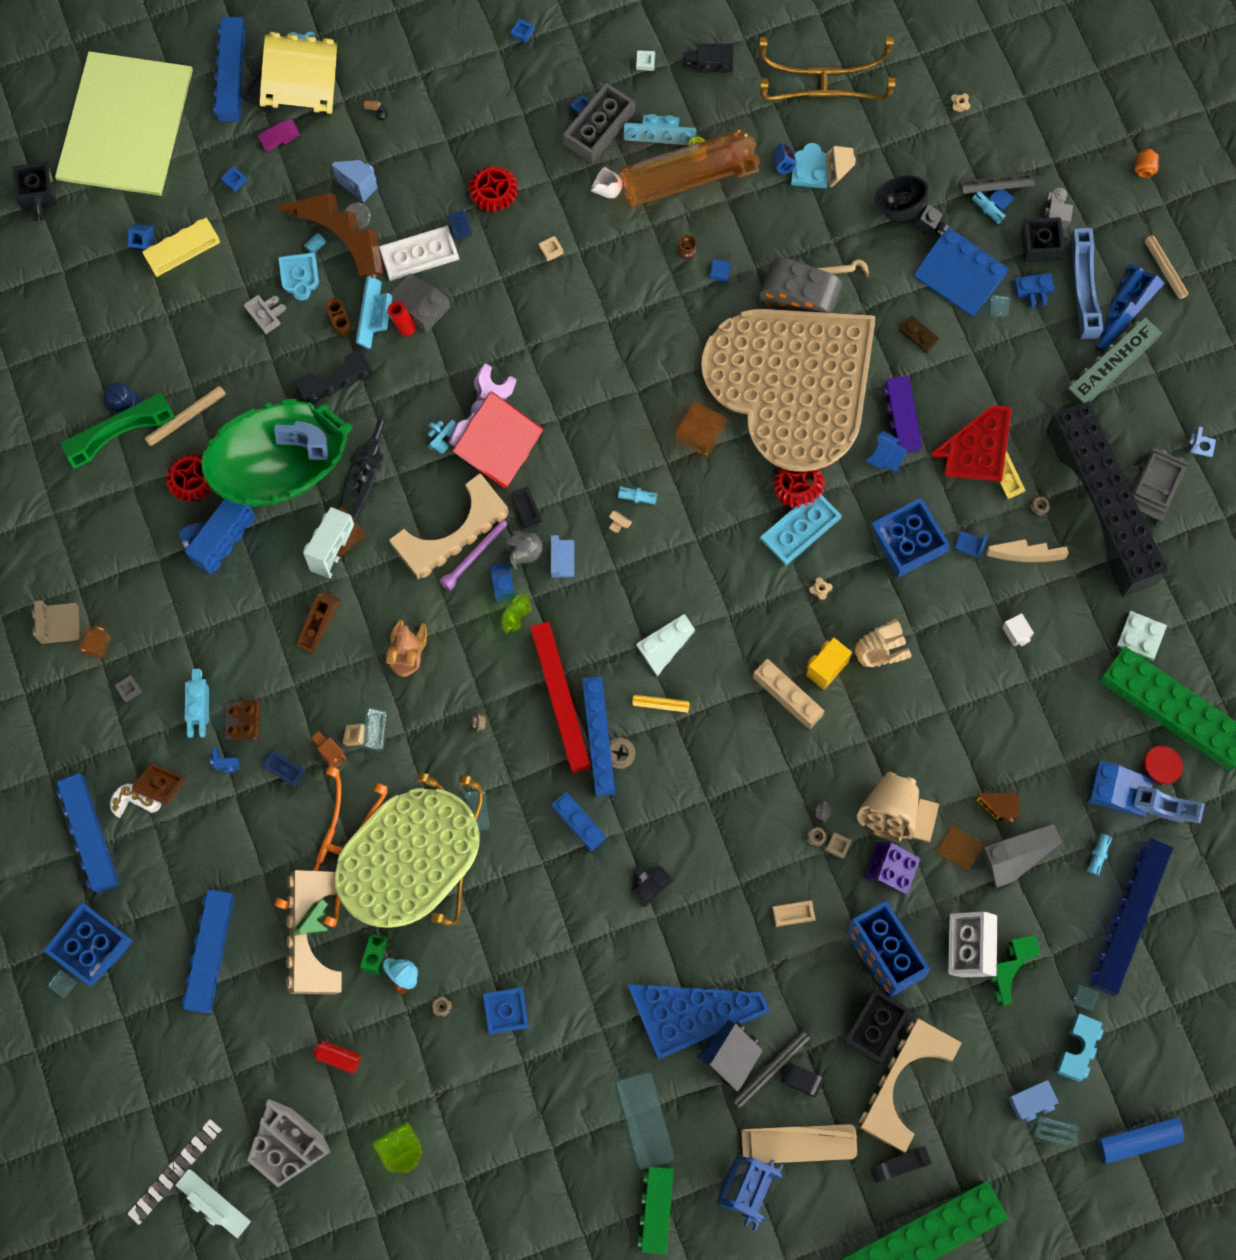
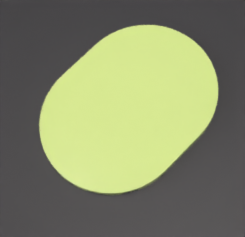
(407, 857)

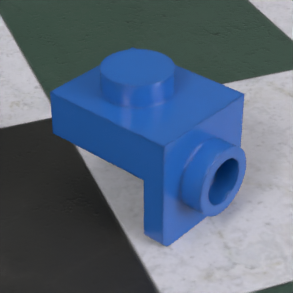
(226, 765)

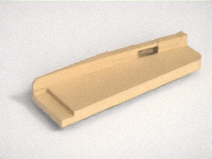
(800, 1143)

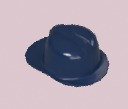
(120, 397)

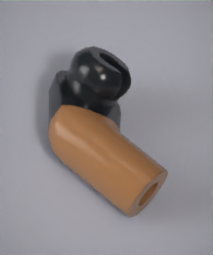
(381, 111)

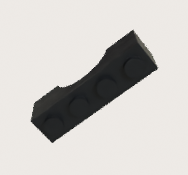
(314, 388)

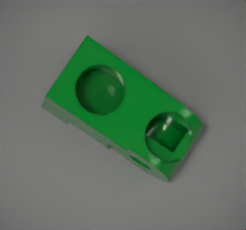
(374, 954)

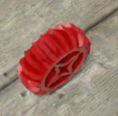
(500, 182)
(799, 489)
(187, 491)

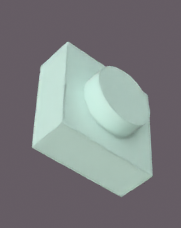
(645, 60)

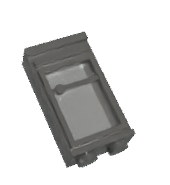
(1158, 484)

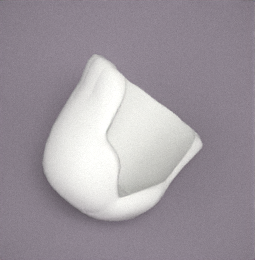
(607, 184)

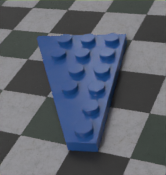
(690, 1015)

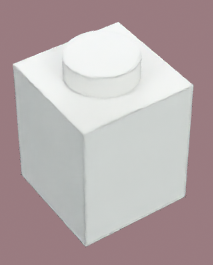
(1018, 630)

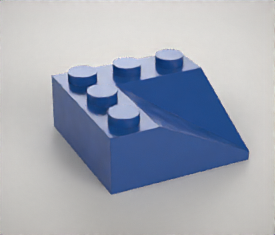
(910, 537)
(88, 944)

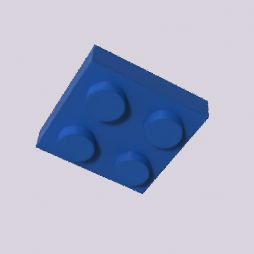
(506, 1011)

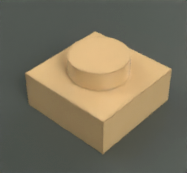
(551, 248)
(354, 735)

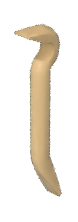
(847, 268)

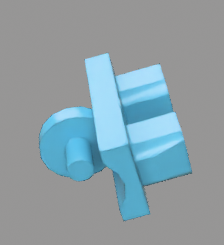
(437, 443)

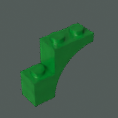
(1021, 951)

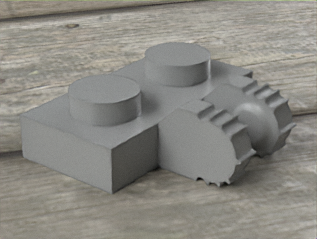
(262, 314)

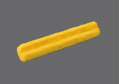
(660, 703)

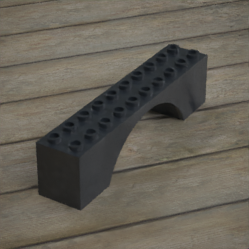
(1128, 541)

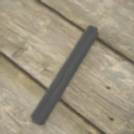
(771, 1069)

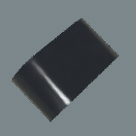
(802, 1080)

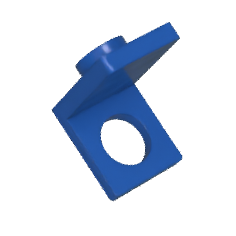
(971, 544)

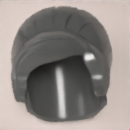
(524, 547)

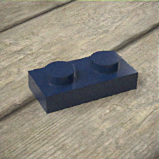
(283, 768)

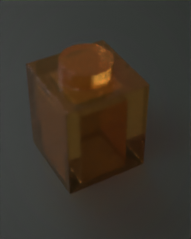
(96, 642)

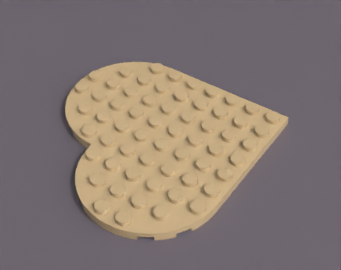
(795, 379)

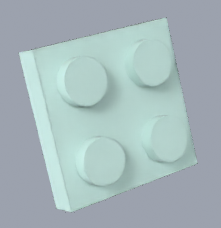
(1141, 635)

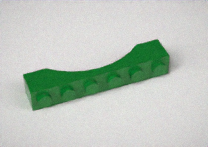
(86, 444)

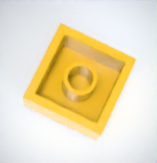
(828, 663)

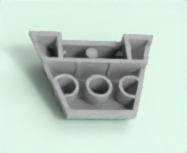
(285, 1144)

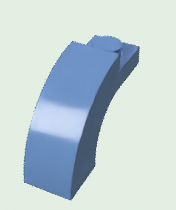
(303, 435)
(1168, 807)

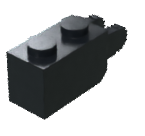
(710, 58)

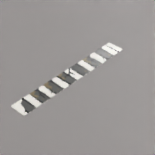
(174, 1172)

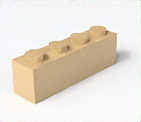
(788, 694)

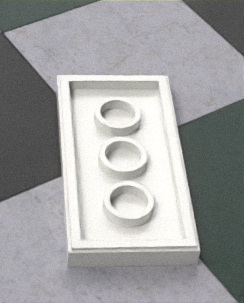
(418, 253)

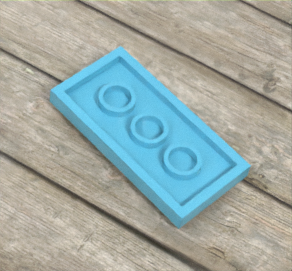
(800, 529)

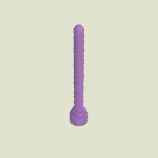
(450, 580)

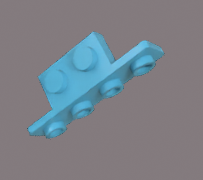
(659, 130)
(373, 312)

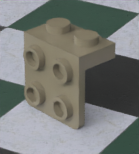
(56, 622)

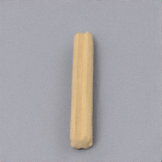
(1166, 267)

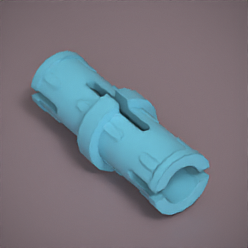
(989, 207)
(637, 495)
(1099, 854)

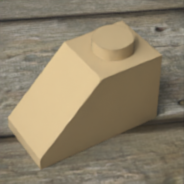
(839, 162)

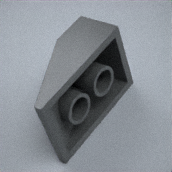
(422, 301)

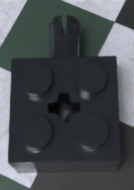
(34, 187)

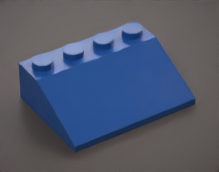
(961, 272)

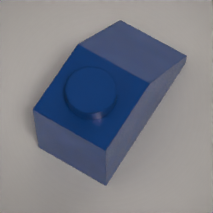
(502, 582)

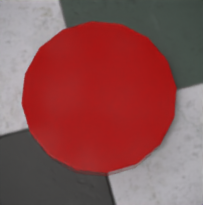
(1163, 765)

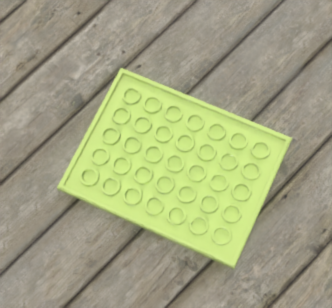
(124, 123)

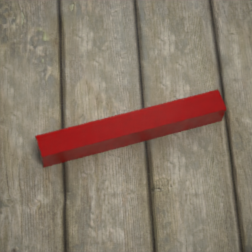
(560, 697)

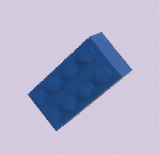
(219, 535)

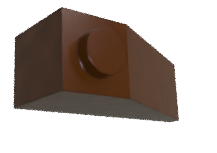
(318, 621)

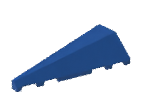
(1135, 293)

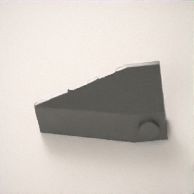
(1016, 855)

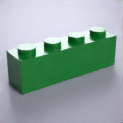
(656, 1211)

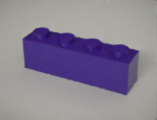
(902, 413)

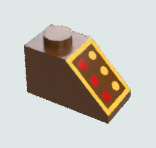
(1001, 805)

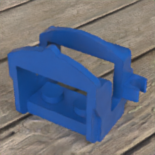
(751, 1190)

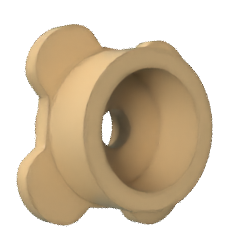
(960, 106)
(821, 594)

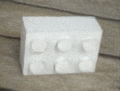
(972, 944)

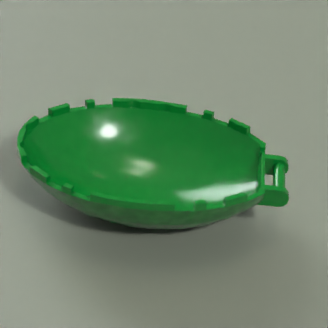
(254, 471)

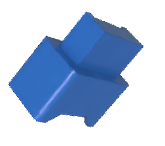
(887, 453)

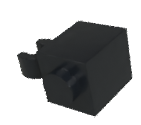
(929, 220)

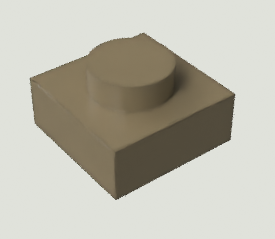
(838, 846)

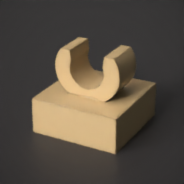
(619, 521)

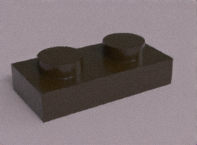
(918, 334)

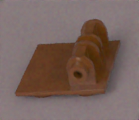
(242, 720)

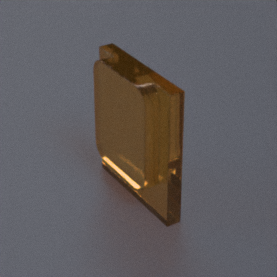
(960, 848)

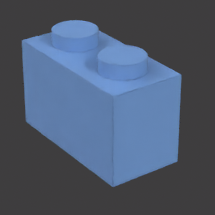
(1033, 1100)

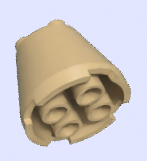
(891, 808)

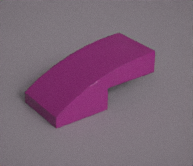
(279, 133)

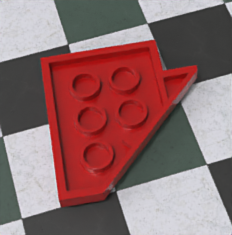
(979, 447)

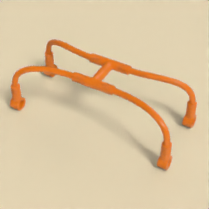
(327, 846)

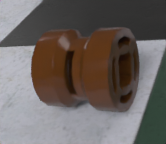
(687, 242)

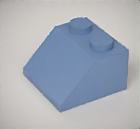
(356, 178)

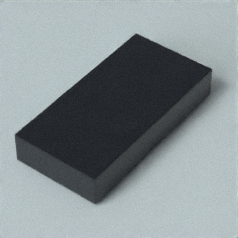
(526, 507)

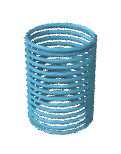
(317, 242)

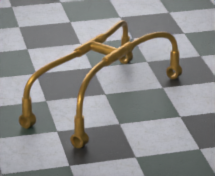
(823, 72)
(466, 781)

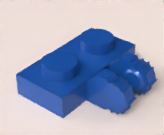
(1033, 286)

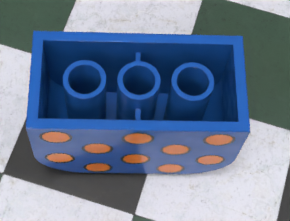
(887, 950)

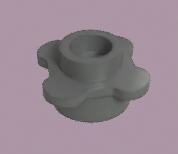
(823, 811)

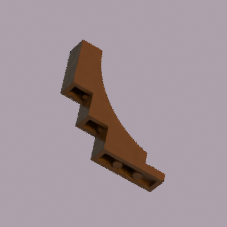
(361, 243)

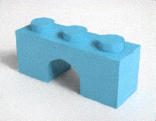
(1087, 1032)

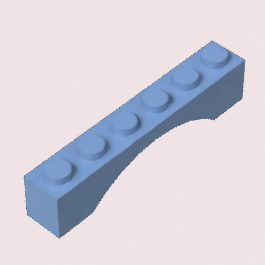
(1083, 269)

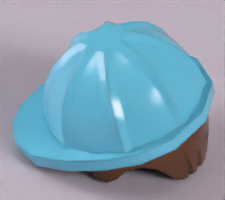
(401, 973)

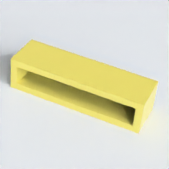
(181, 246)

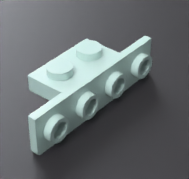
(212, 1204)

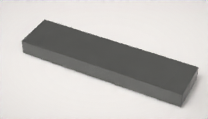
(996, 183)

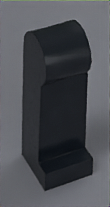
(901, 1164)

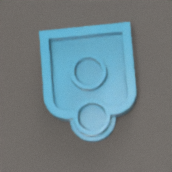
(810, 167)
(299, 274)

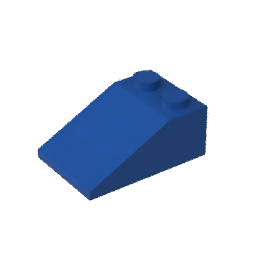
(1116, 788)

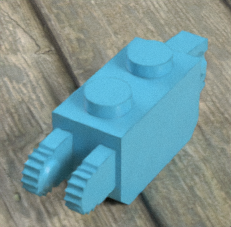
(196, 703)

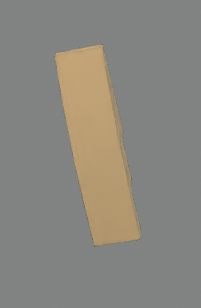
(1022, 552)

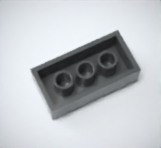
(599, 123)

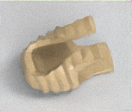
(874, 648)

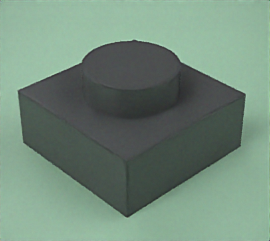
(128, 688)

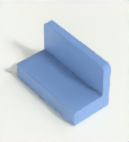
(562, 557)

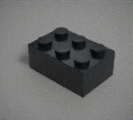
(876, 1026)

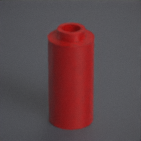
(401, 318)
(337, 1057)

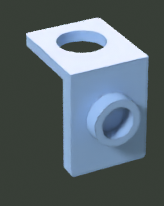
(1196, 439)

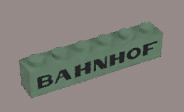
(1113, 363)

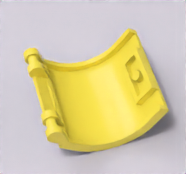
(298, 71)

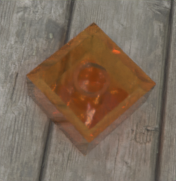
(701, 428)

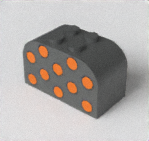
(800, 288)

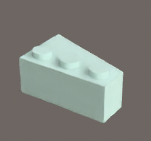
(327, 540)

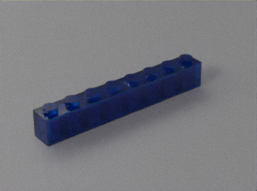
(1132, 917)

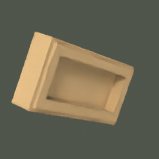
(925, 820)
(793, 913)

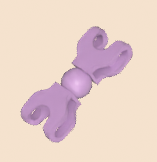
(483, 387)

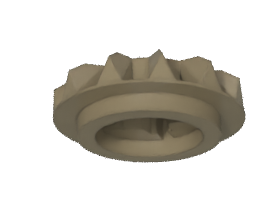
(627, 748)

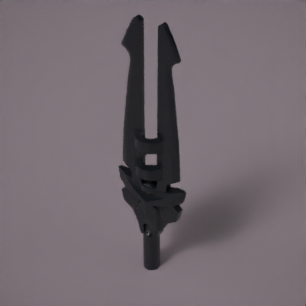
(368, 457)

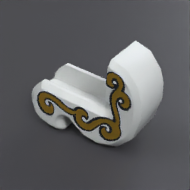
(125, 794)

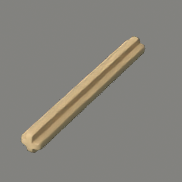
(185, 416)

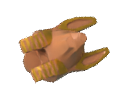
(405, 649)

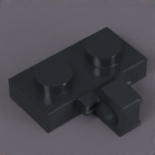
(650, 884)

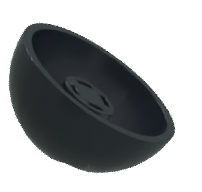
(902, 198)

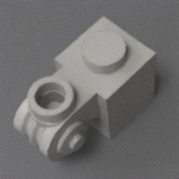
(1058, 208)

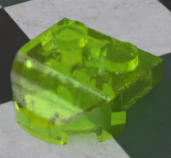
(515, 611)
(399, 1149)

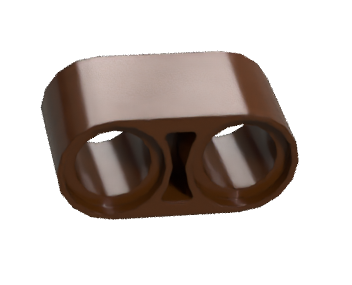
(338, 317)

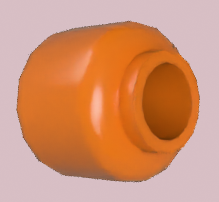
(1146, 163)

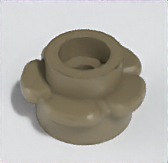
(1040, 501)
(478, 722)
(816, 831)
(436, 1006)

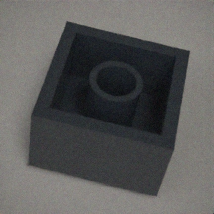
(1042, 239)

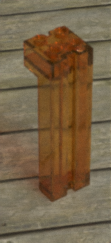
(690, 167)

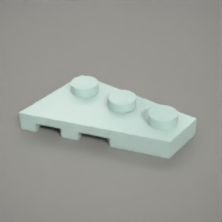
(665, 643)

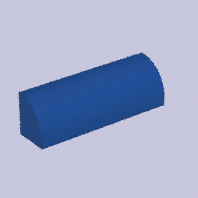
(1141, 1140)

